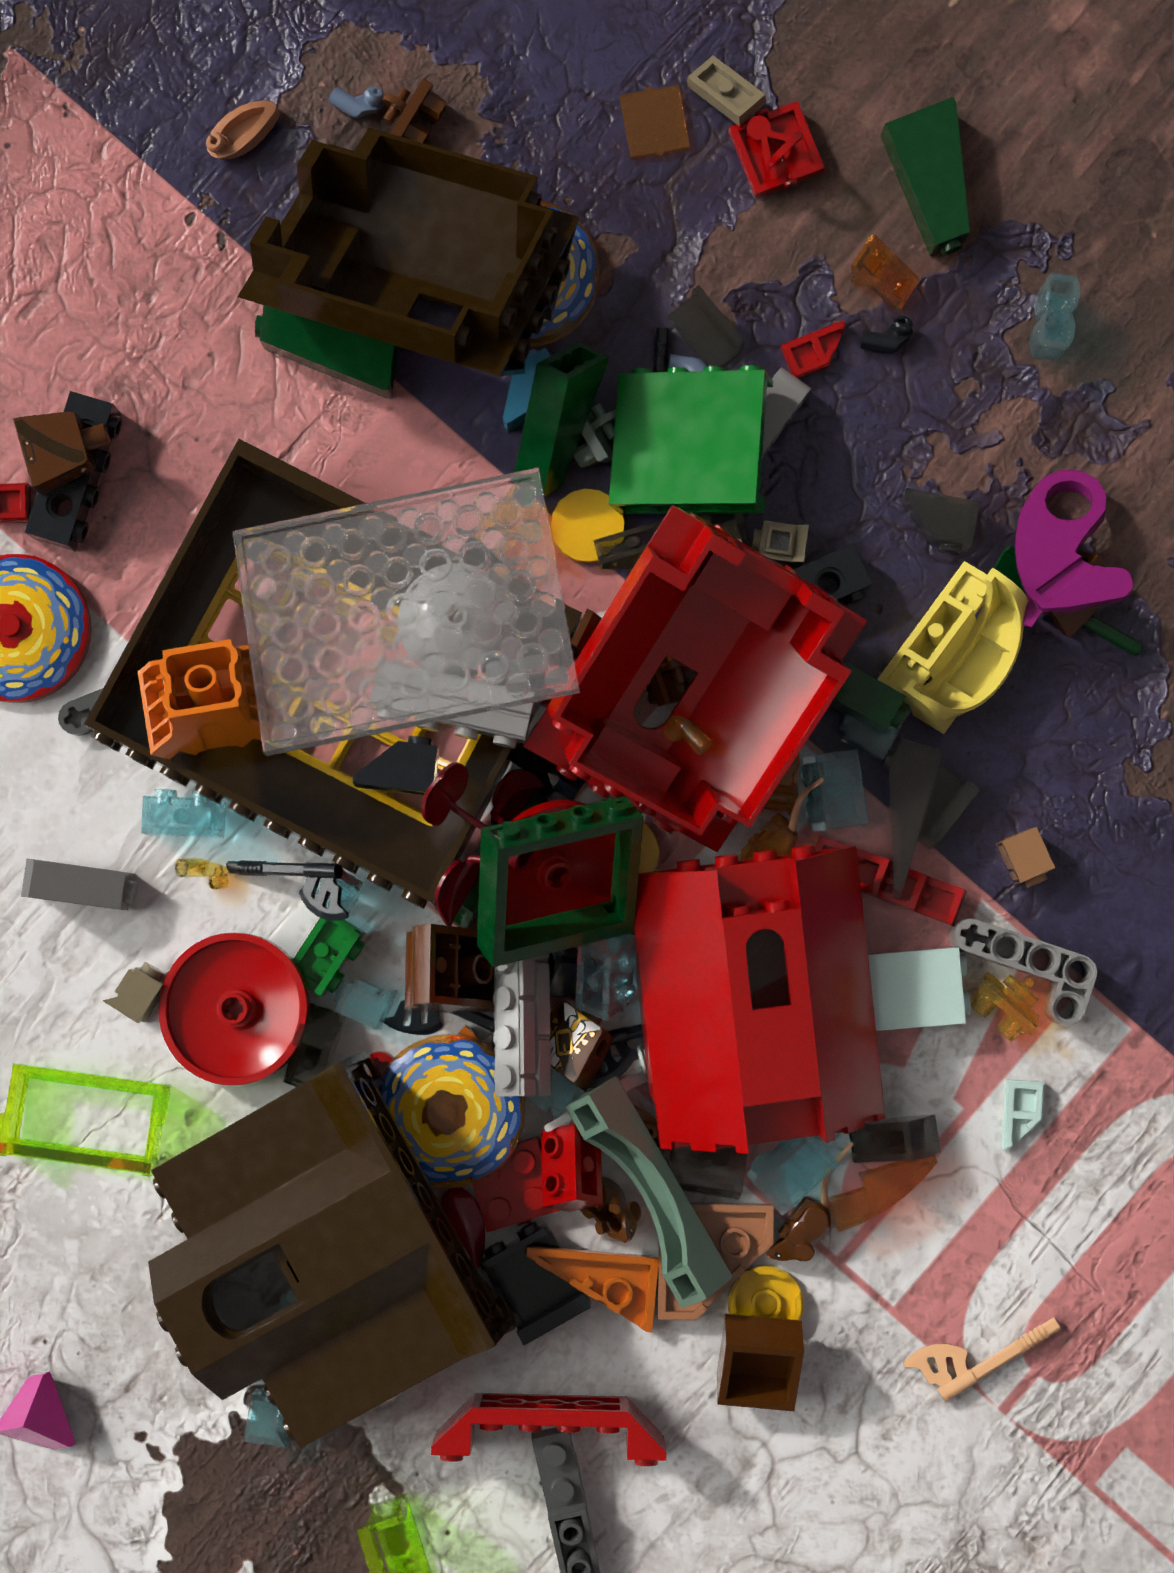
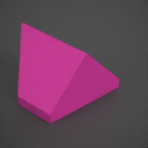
(38, 1415)

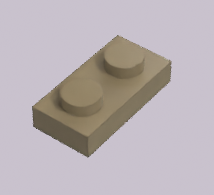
(726, 90)

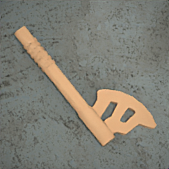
(966, 1378)

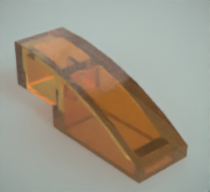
(879, 1191)

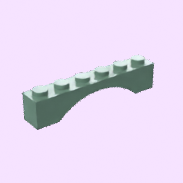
(688, 1254)

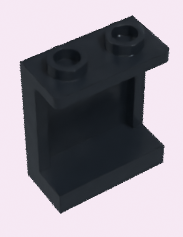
(532, 1293)

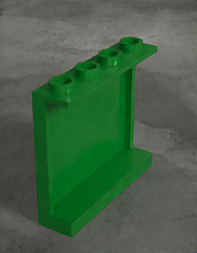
(689, 441)

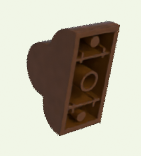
(446, 971)

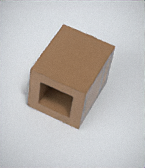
(1026, 857)

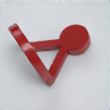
(759, 130)

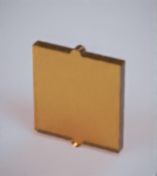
(654, 122)

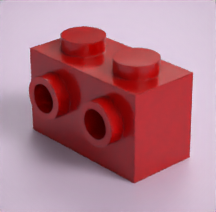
(570, 1170)

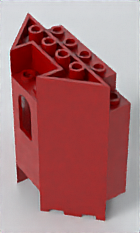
(764, 677)
(762, 1073)

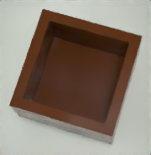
(760, 1362)

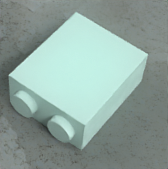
(919, 988)

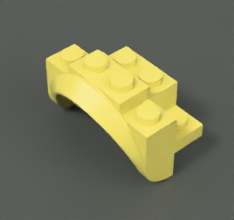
(957, 653)

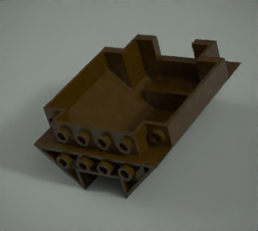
(410, 225)

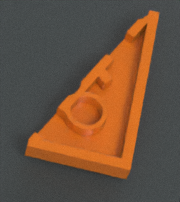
(615, 1279)

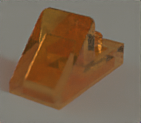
(883, 273)

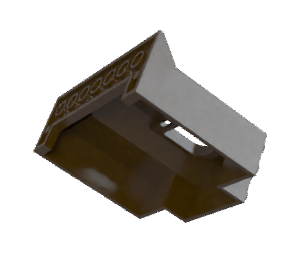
(369, 1247)

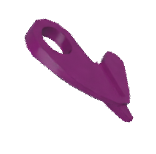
(1048, 548)

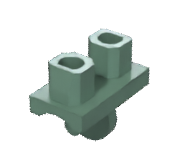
(597, 446)

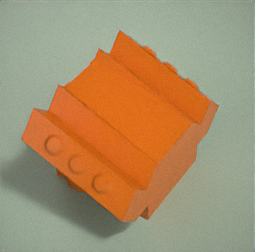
(199, 699)

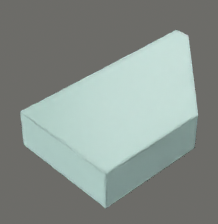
(1021, 1110)

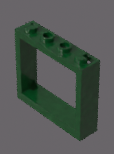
(570, 928)

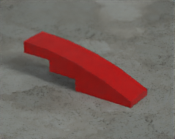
(920, 893)

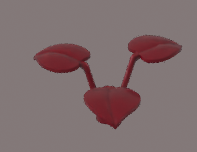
(508, 802)

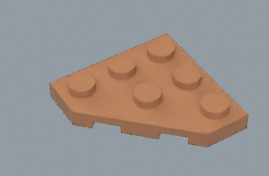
(739, 1234)

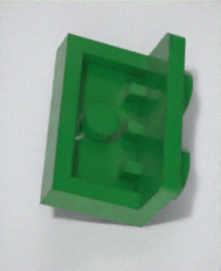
(327, 952)

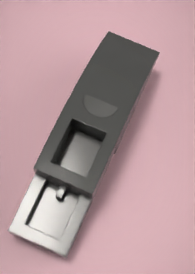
(565, 1501)

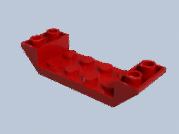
(567, 1412)

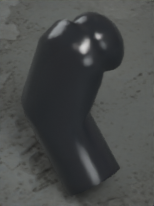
(891, 339)

